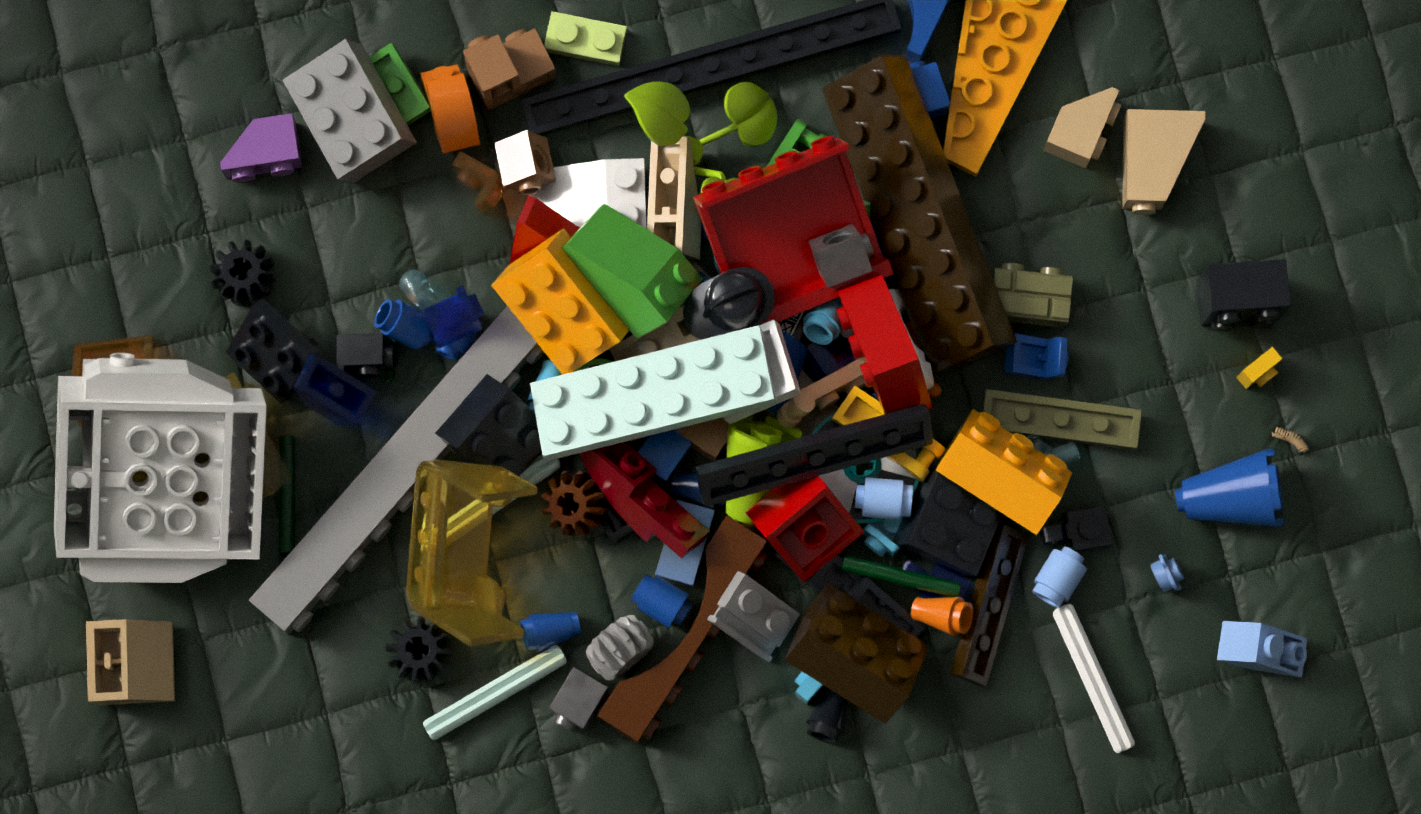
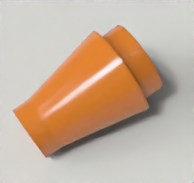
(946, 614)

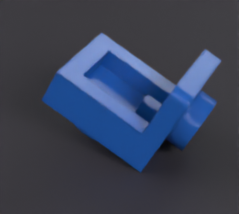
(1037, 357)

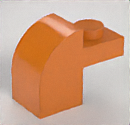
(450, 108)

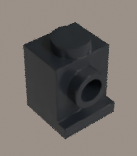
(366, 354)

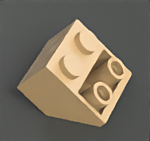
(130, 661)

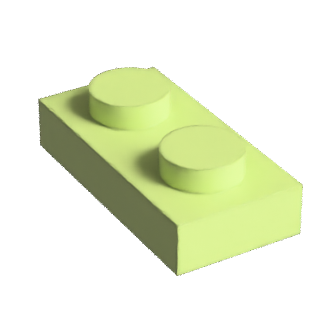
(585, 38)

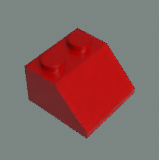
(805, 524)

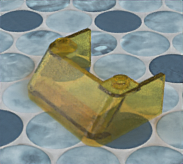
(452, 548)

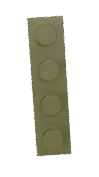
(1065, 419)

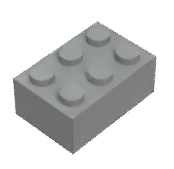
(349, 111)

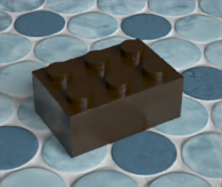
(857, 653)

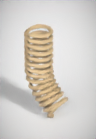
(1299, 444)

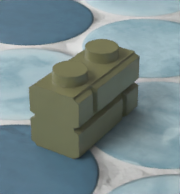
(1034, 296)

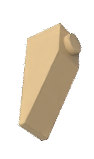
(670, 197)

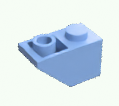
(1262, 648)

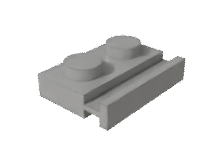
(753, 616)

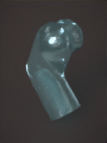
(418, 289)

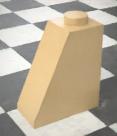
(1154, 155)

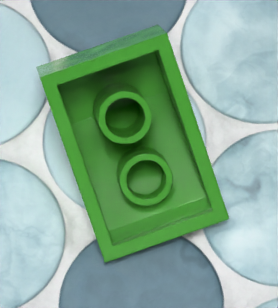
(632, 269)

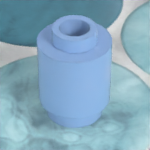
(884, 498)
(1059, 576)

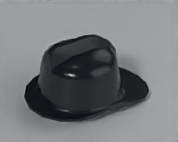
(728, 303)

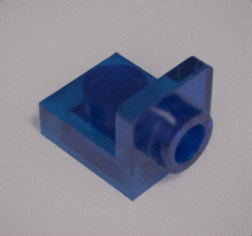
(454, 317)

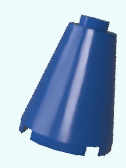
(1235, 493)

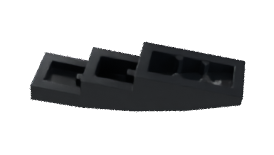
(862, 590)

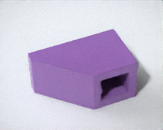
(264, 147)

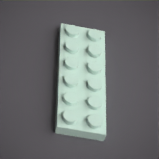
(653, 393)

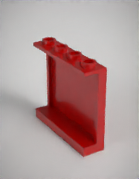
(773, 213)

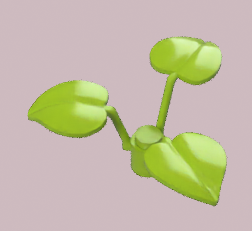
(664, 109)

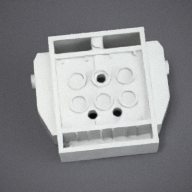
(156, 422)

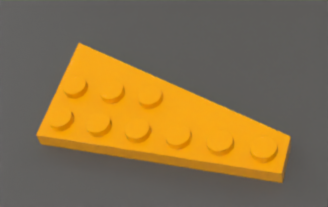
(992, 64)

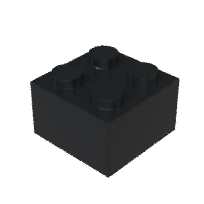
(1243, 294)
(493, 428)
(948, 526)

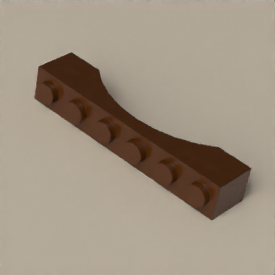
(639, 699)

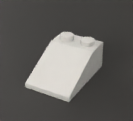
(587, 185)

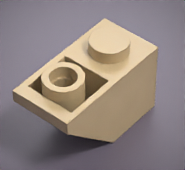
(1079, 127)

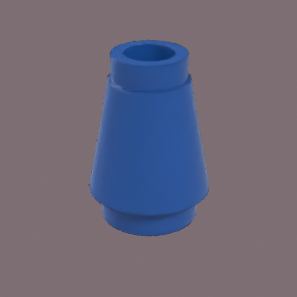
(549, 629)

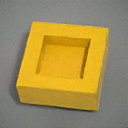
(1260, 370)

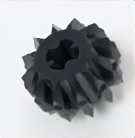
(229, 270)
(428, 640)

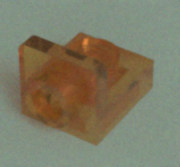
(475, 174)

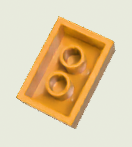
(559, 305)
(1005, 470)

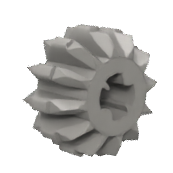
(619, 647)

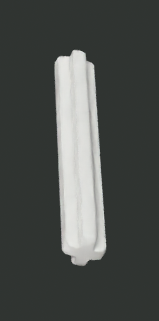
(1093, 678)

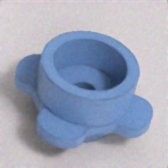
(1167, 573)

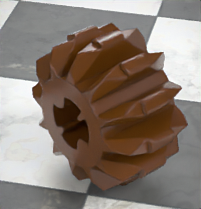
(566, 513)

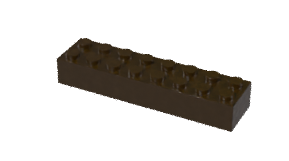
(919, 214)

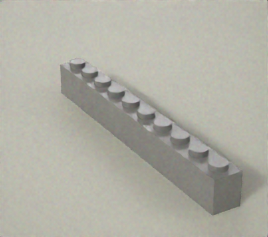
(388, 480)

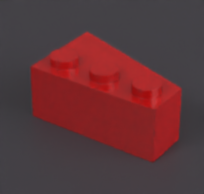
(883, 344)

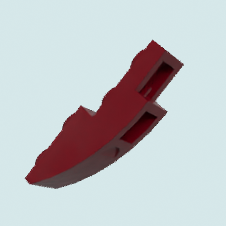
(642, 504)

